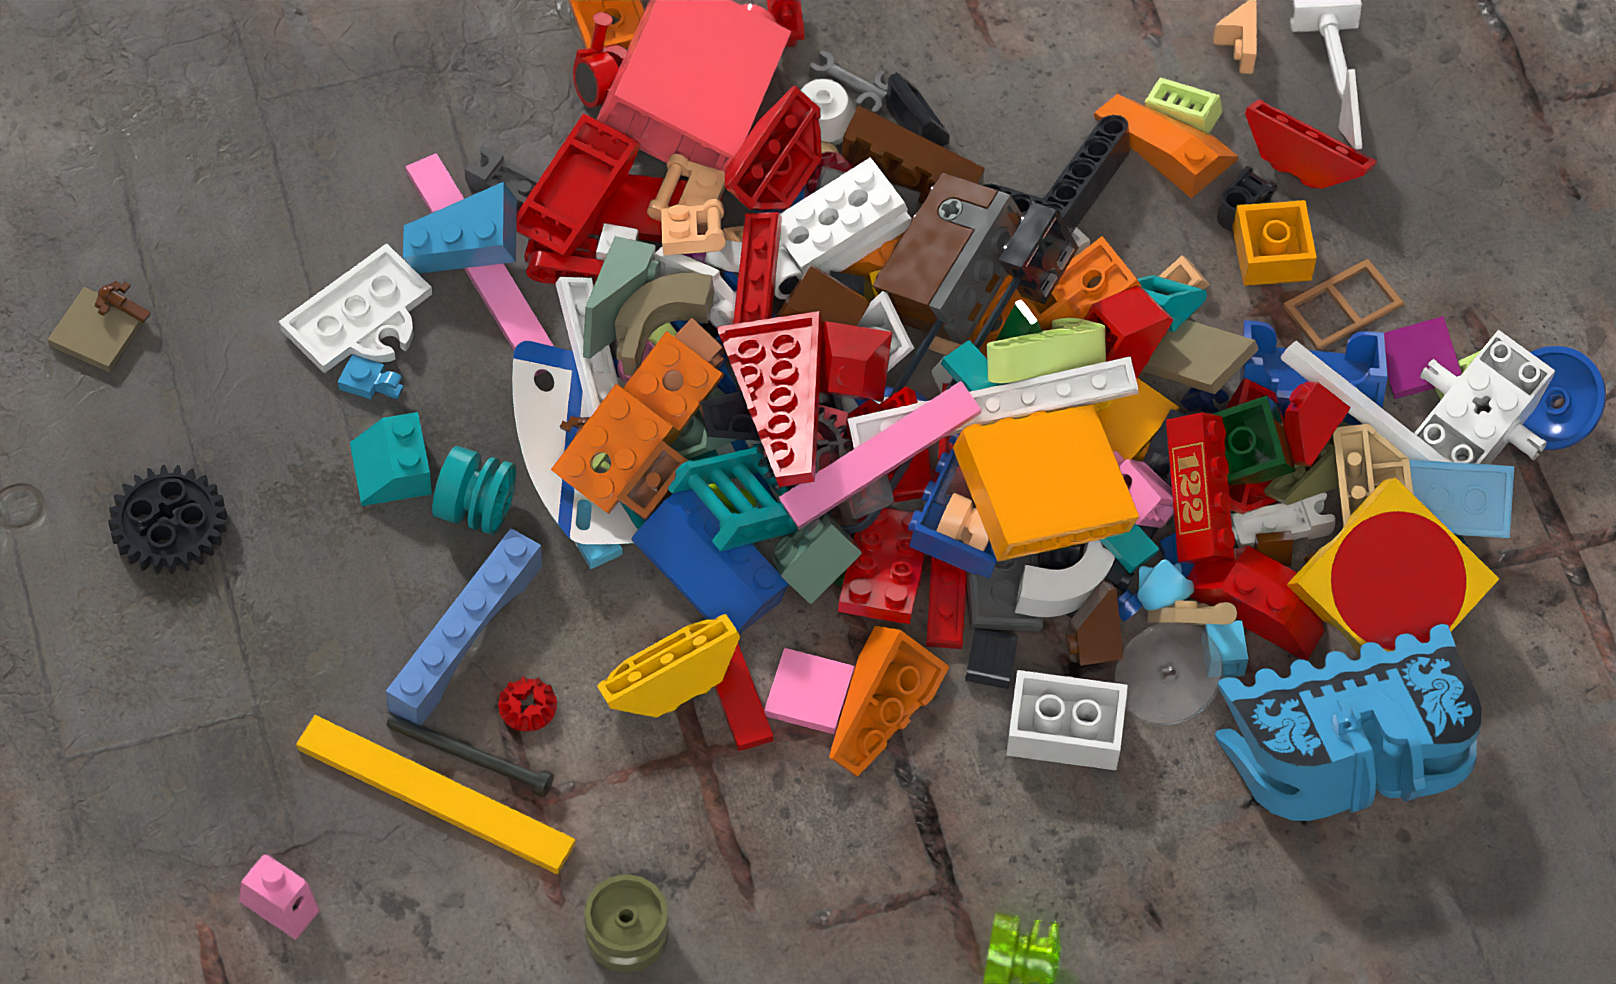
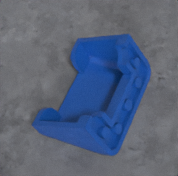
(1360, 365)

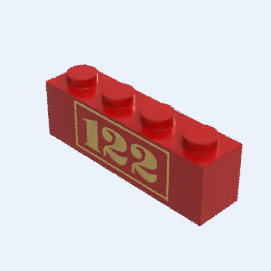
(1200, 488)

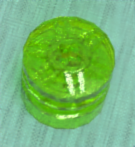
(1021, 955)

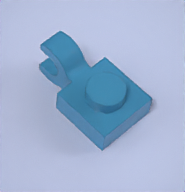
(367, 376)

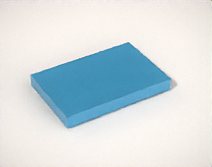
(1466, 495)

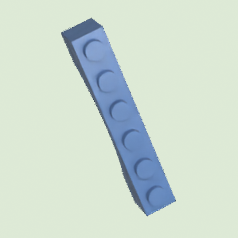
(430, 669)

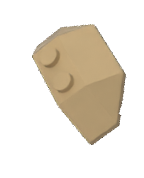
(1363, 463)

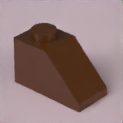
(1096, 628)

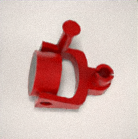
(598, 66)

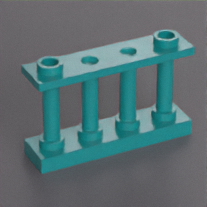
(752, 523)

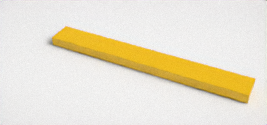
(436, 794)

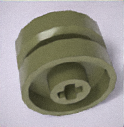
(626, 923)

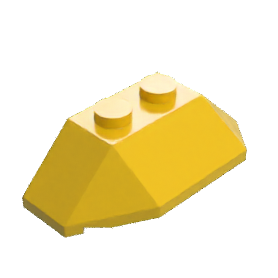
(672, 669)

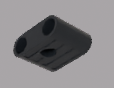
(991, 658)

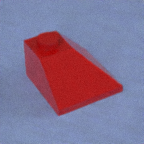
(854, 361)
(1311, 420)

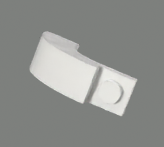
(1065, 590)

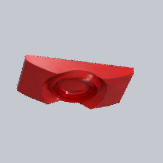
(576, 186)

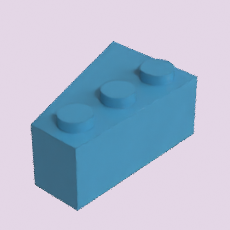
(464, 233)

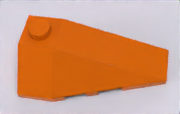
(1172, 147)
(886, 688)

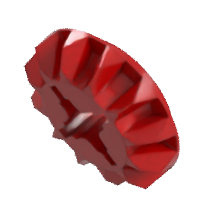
(534, 716)

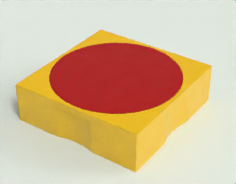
(1392, 572)

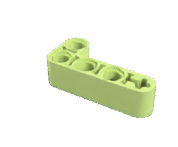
(1067, 346)

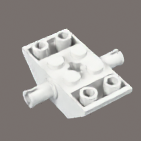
(1499, 377)

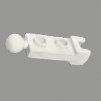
(1299, 518)

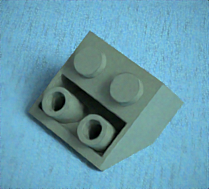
(815, 556)

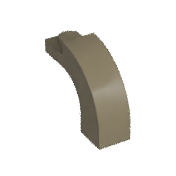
(655, 304)

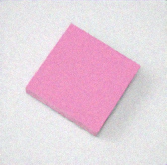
(809, 691)

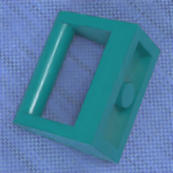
(1181, 302)

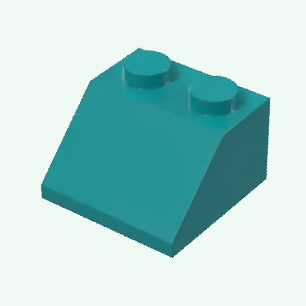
(391, 460)

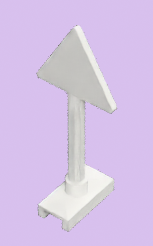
(1329, 18)

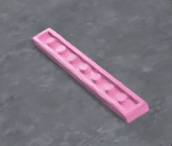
(491, 281)

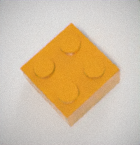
(1274, 243)

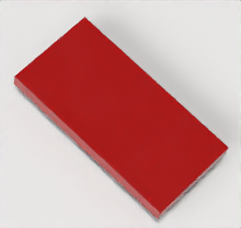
(630, 203)

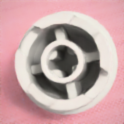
(834, 106)

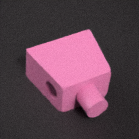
(1148, 491)
(271, 893)

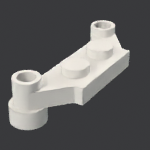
(724, 299)

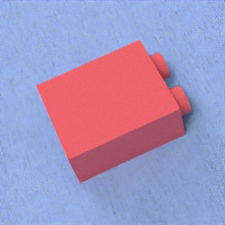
(695, 78)

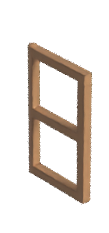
(1329, 286)

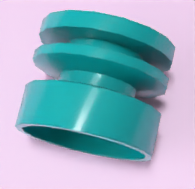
(480, 492)

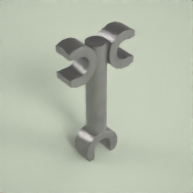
(870, 94)

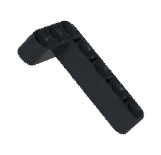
(1084, 175)

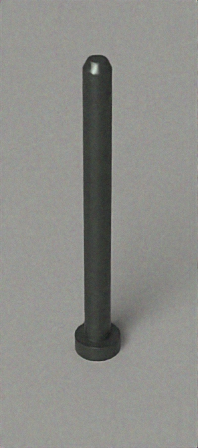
(540, 782)

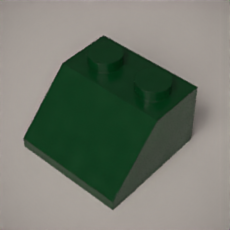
(1255, 442)

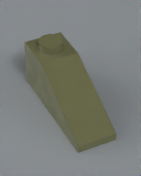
(1307, 480)

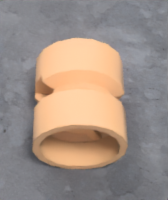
(963, 523)

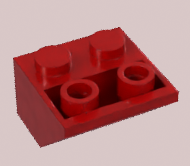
(1132, 325)

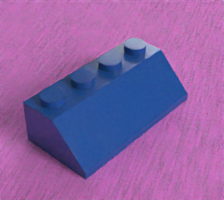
(713, 581)

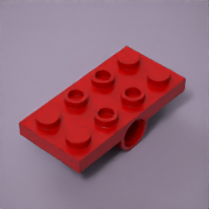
(887, 573)

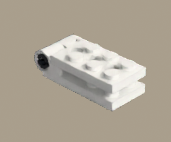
(838, 225)

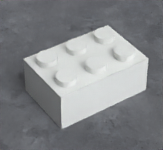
(1067, 720)

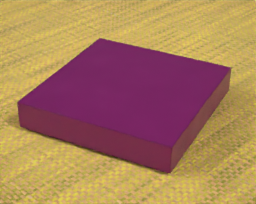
(1412, 349)

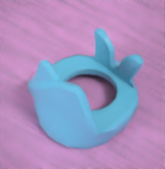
(1162, 585)

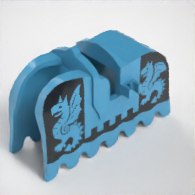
(1355, 726)

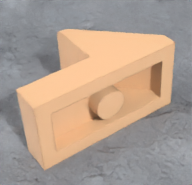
(1240, 31)

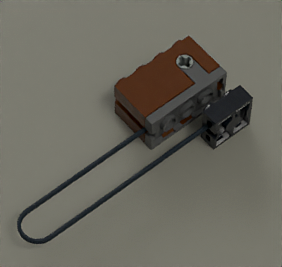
(957, 261)

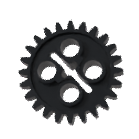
(167, 519)

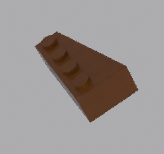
(903, 155)

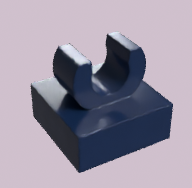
(1201, 399)

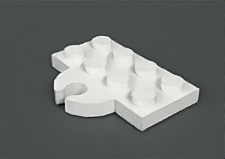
(359, 312)

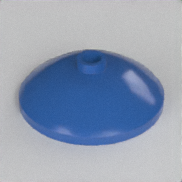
(1584, 397)

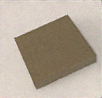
(91, 336)

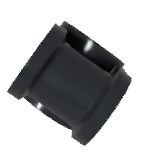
(1244, 190)

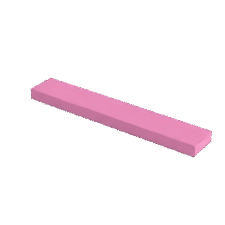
(880, 455)

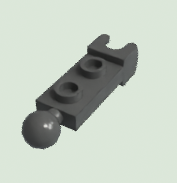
(497, 170)

